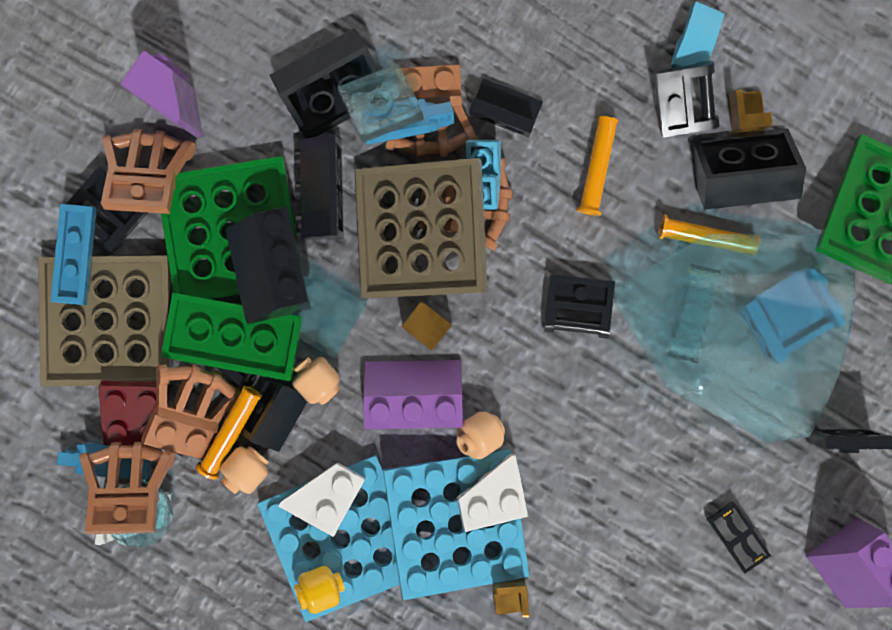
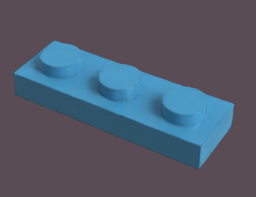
(73, 254)

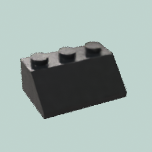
(312, 81)
(748, 169)
(319, 188)
(268, 266)

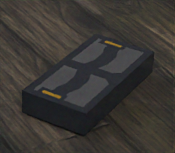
(738, 537)

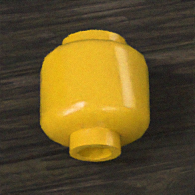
(319, 589)

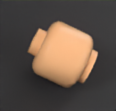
(316, 380)
(480, 435)
(244, 470)

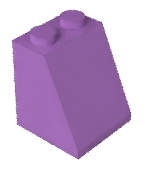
(856, 565)

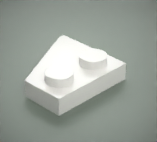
(494, 498)

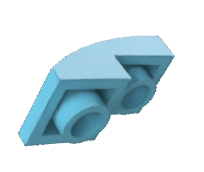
(698, 36)
(490, 154)

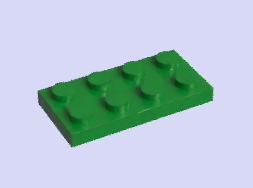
(218, 337)

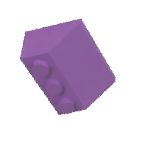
(165, 89)
(413, 394)

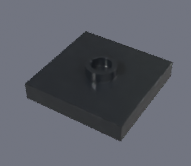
(850, 439)

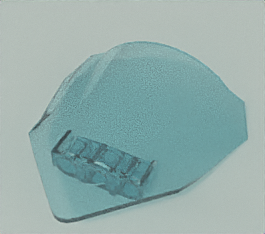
(746, 327)

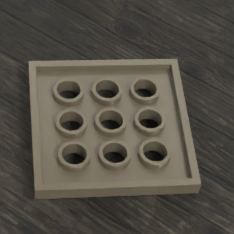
(466, 210)
(89, 337)

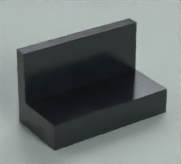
(505, 108)
(273, 414)

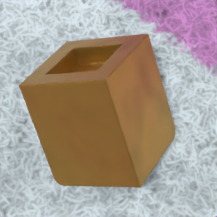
(748, 112)
(426, 325)
(511, 597)

